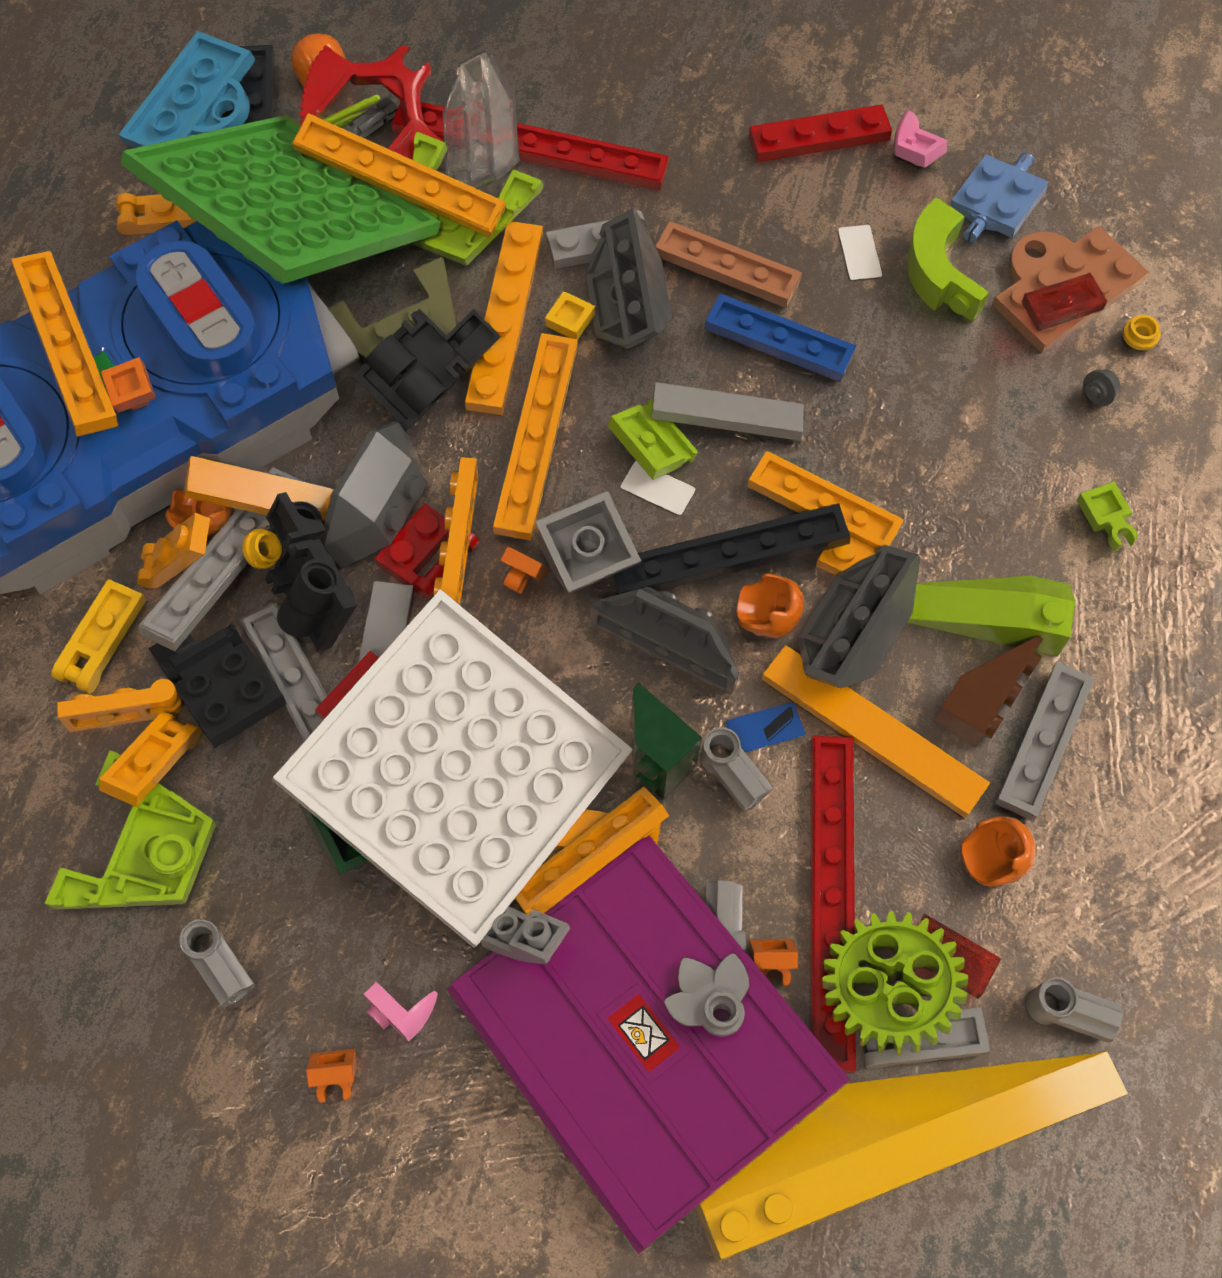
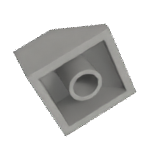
(586, 542)

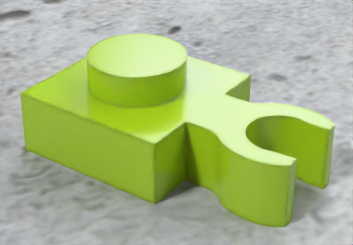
(1108, 510)

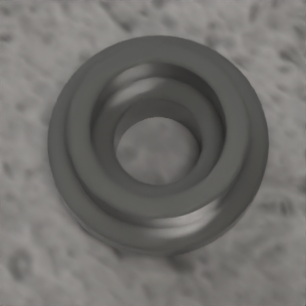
(1101, 387)

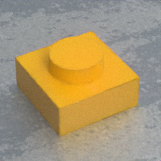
(570, 315)

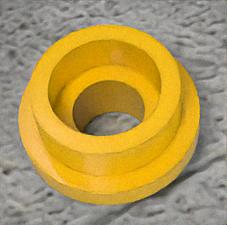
(1147, 327)
(270, 548)

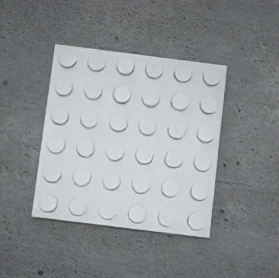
(453, 767)

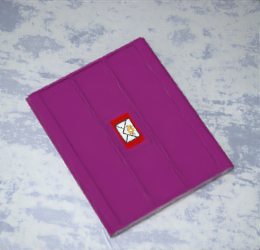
(629, 1093)

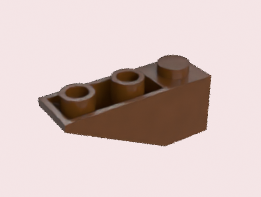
(980, 693)

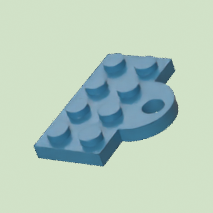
(194, 94)

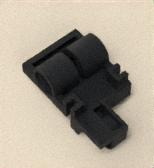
(418, 363)
(315, 593)
(220, 683)

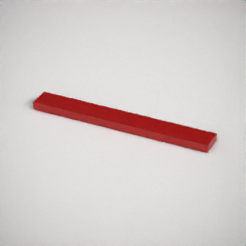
(570, 152)
(831, 882)

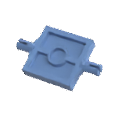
(999, 196)

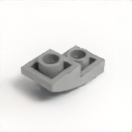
(525, 936)

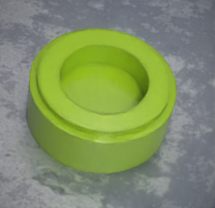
(171, 855)

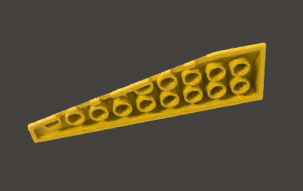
(894, 1134)

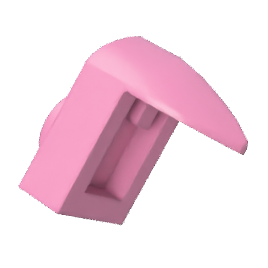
(916, 144)
(388, 1011)

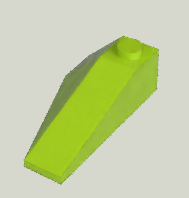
(999, 610)

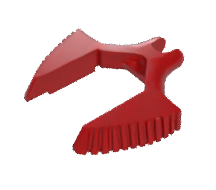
(333, 74)

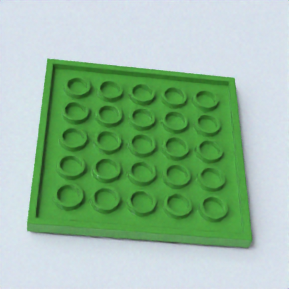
(275, 201)

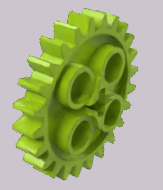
(875, 1013)

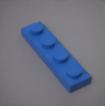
(780, 337)

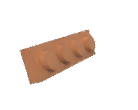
(728, 264)

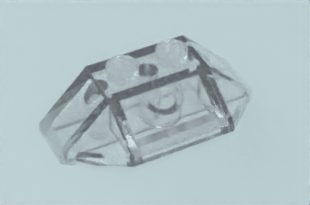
(480, 123)

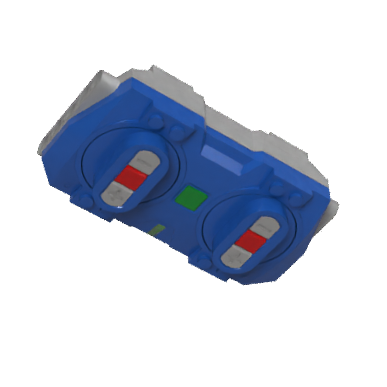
(234, 378)

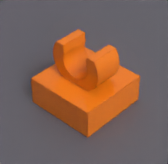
(128, 385)
(522, 569)
(774, 954)
(330, 1069)

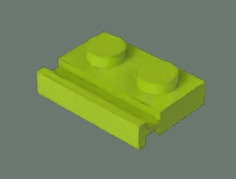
(652, 442)

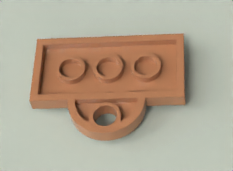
(1062, 260)

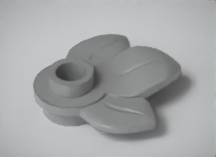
(707, 991)

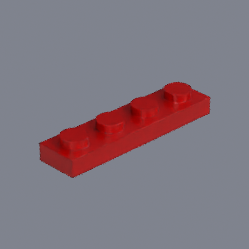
(820, 133)

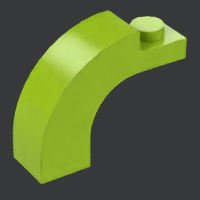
(930, 268)

